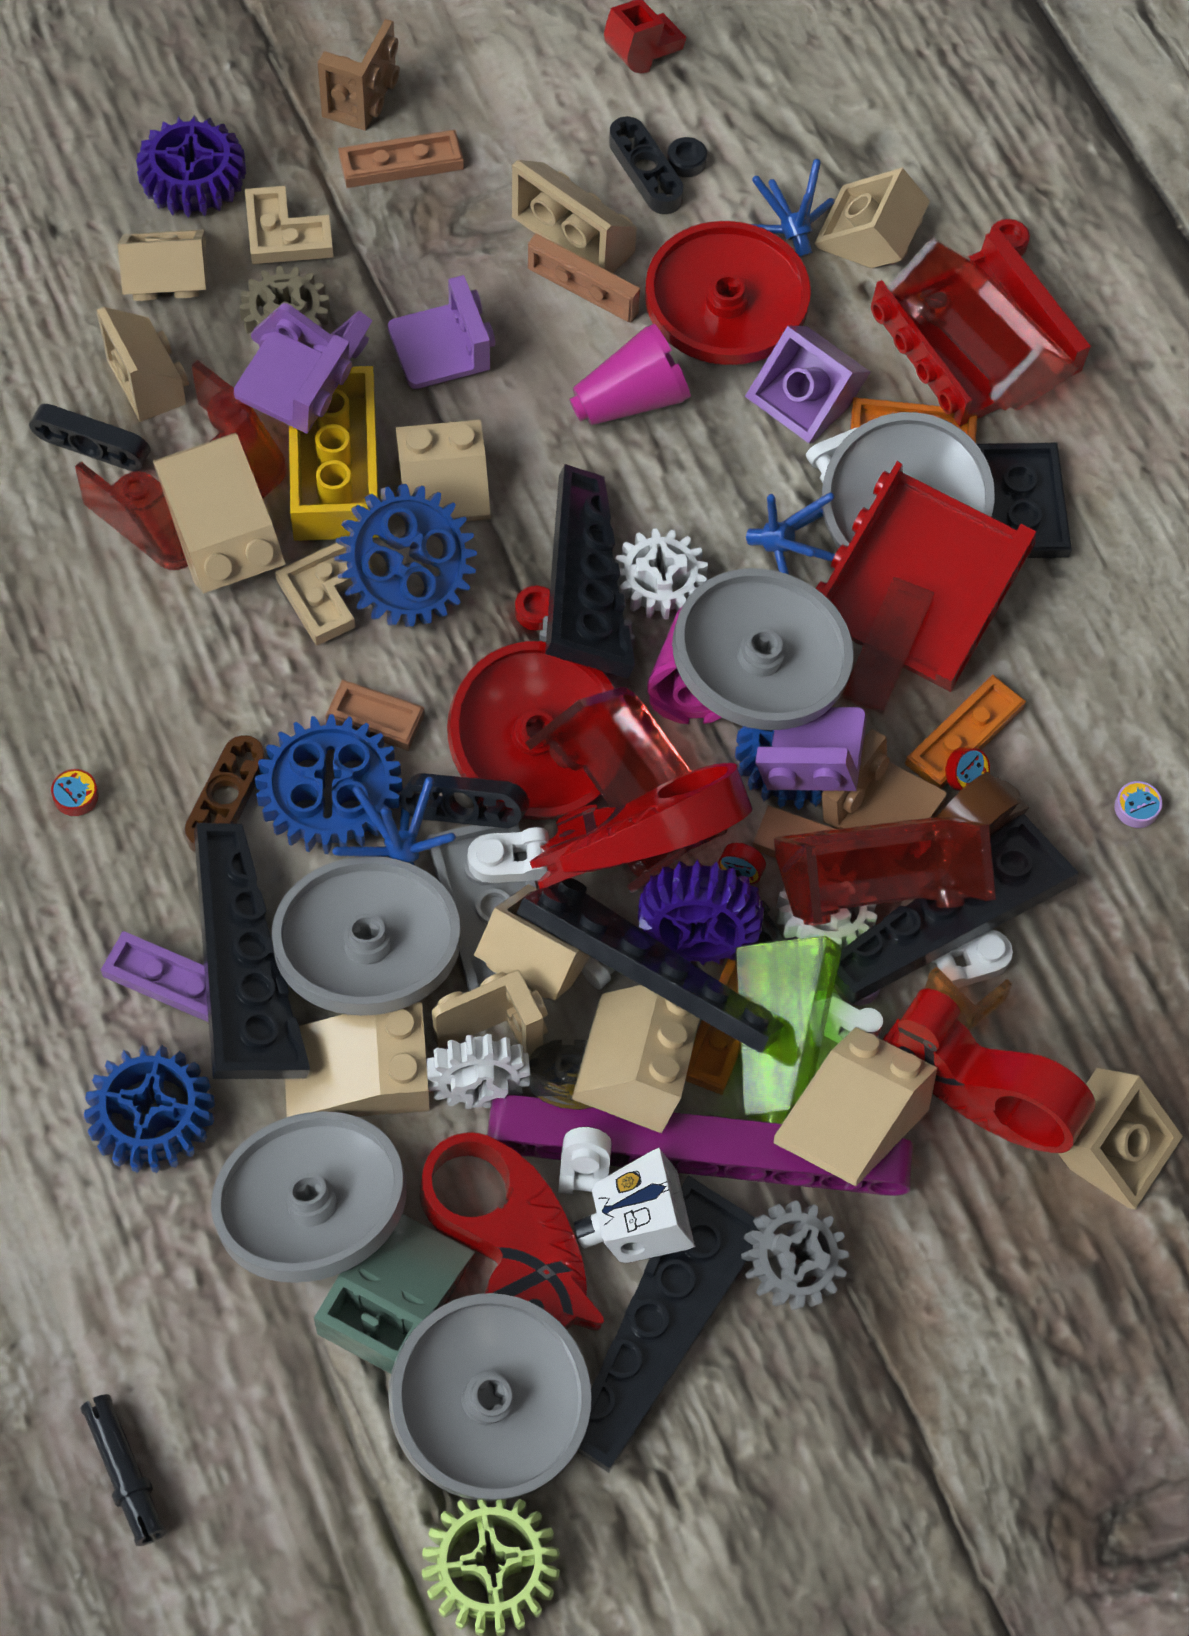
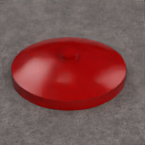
(726, 291)
(506, 704)

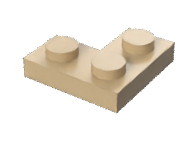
(281, 238)
(314, 593)

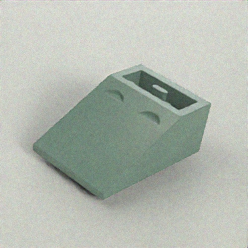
(391, 1292)

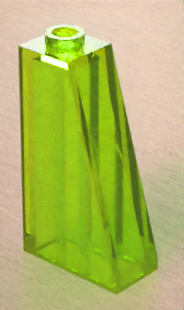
(796, 986)

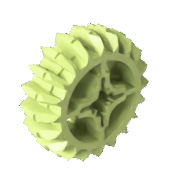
(484, 1519)

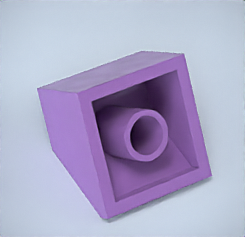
(806, 382)

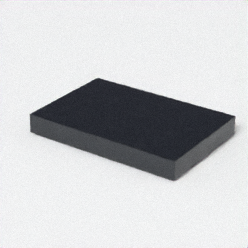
(1030, 493)

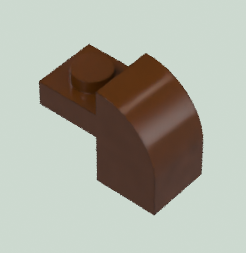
(987, 802)

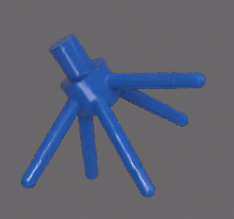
(794, 225)
(780, 536)
(402, 843)

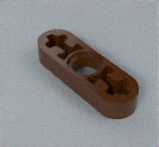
(224, 775)

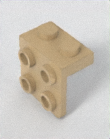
(495, 1001)

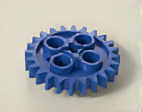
(421, 521)
(286, 783)

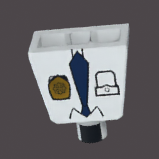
(638, 1211)

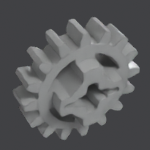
(813, 1245)

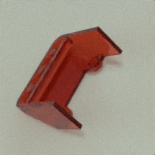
(983, 324)
(137, 502)
(623, 757)
(885, 864)

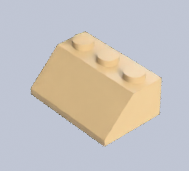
(570, 216)
(636, 1057)

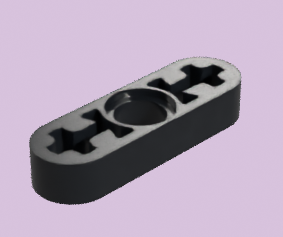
(646, 149)
(89, 437)
(480, 791)

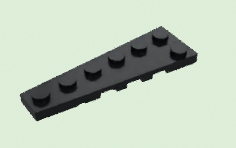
(584, 591)
(1024, 874)
(611, 939)
(245, 992)
(665, 1321)

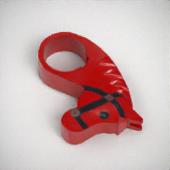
(650, 825)
(1000, 1090)
(525, 1237)

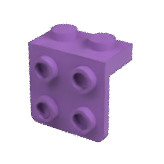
(300, 328)
(444, 339)
(294, 379)
(816, 754)

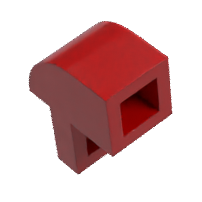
(641, 35)

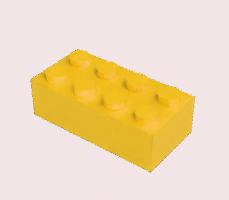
(335, 461)

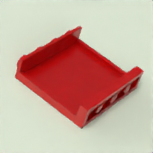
(942, 365)
(937, 546)

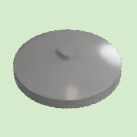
(929, 451)
(762, 649)
(366, 935)
(309, 1196)
(489, 1397)

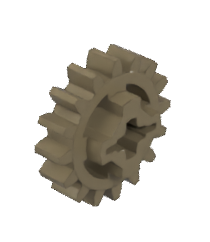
(282, 289)

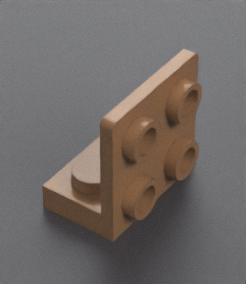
(356, 90)
(882, 793)

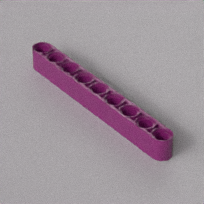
(690, 1143)

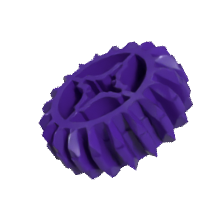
(191, 166)
(701, 911)

